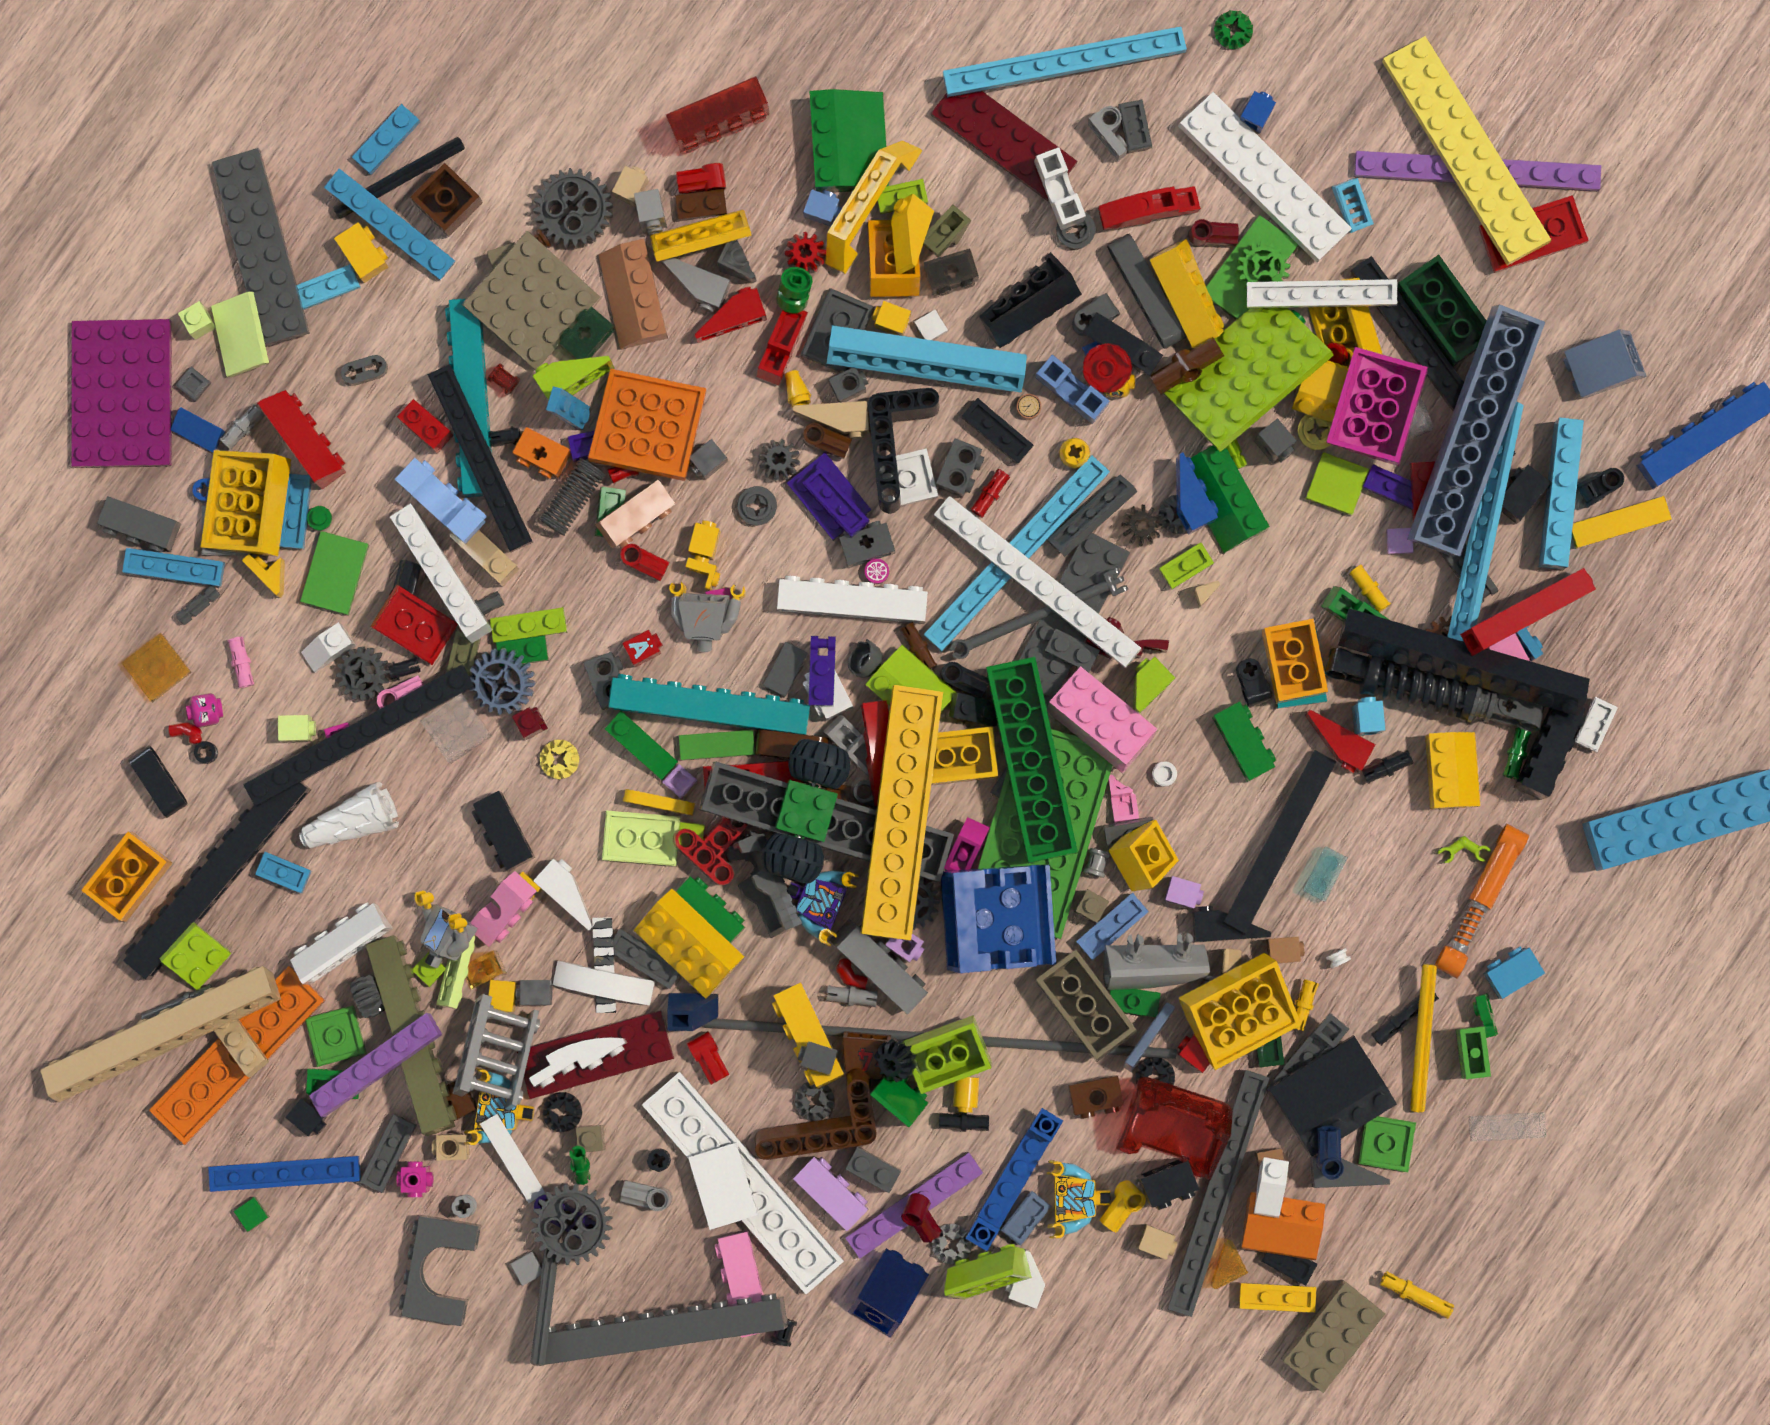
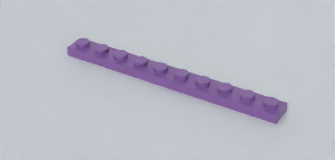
(1432, 169)

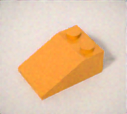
(882, 268)

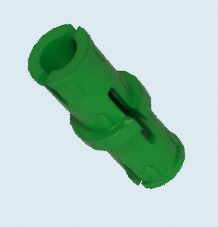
(1516, 754)
(580, 1165)

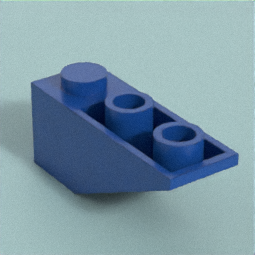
(1192, 502)

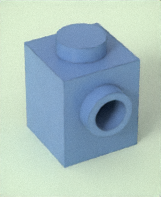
(822, 207)

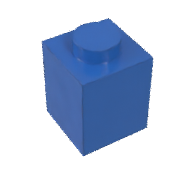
(1258, 110)

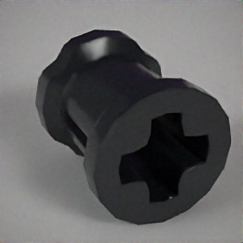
(661, 1152)
(783, 1337)

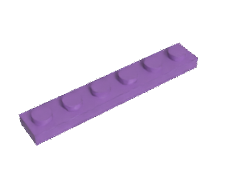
(375, 1065)
(935, 1189)

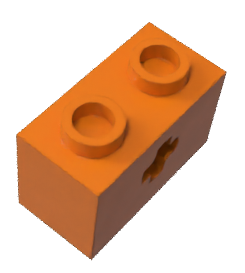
(533, 442)

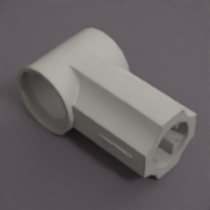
(643, 1195)

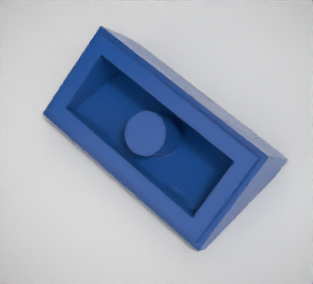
(197, 430)

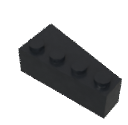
(1549, 753)

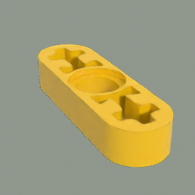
(658, 802)

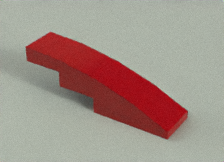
(875, 721)

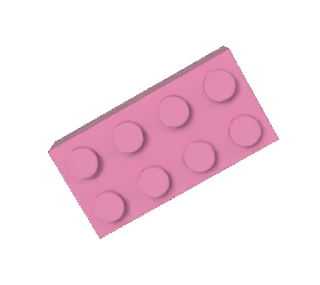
(1101, 719)

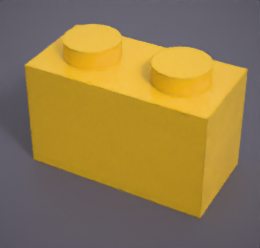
(361, 252)

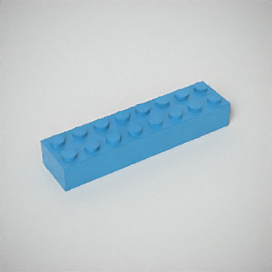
(1679, 821)

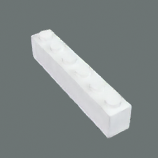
(441, 573)
(851, 600)

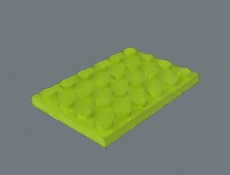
(1262, 363)

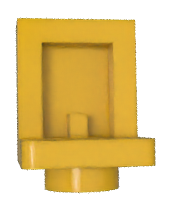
(702, 566)

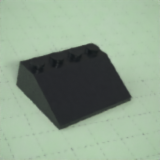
(1332, 1090)

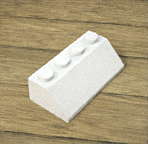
(340, 944)

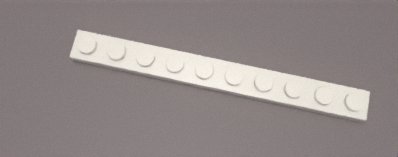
(1037, 582)

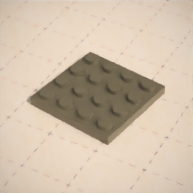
(530, 300)

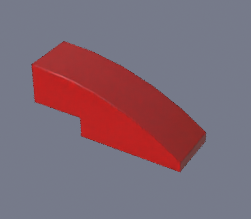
(781, 346)

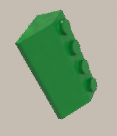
(1238, 511)

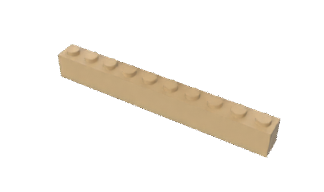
(160, 1033)

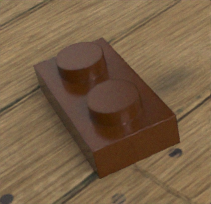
(701, 205)

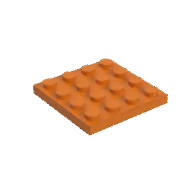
(647, 424)

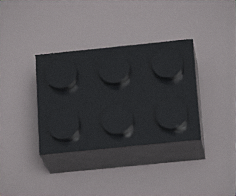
(1168, 1183)

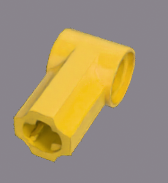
(1127, 1200)

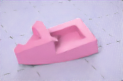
(1122, 801)

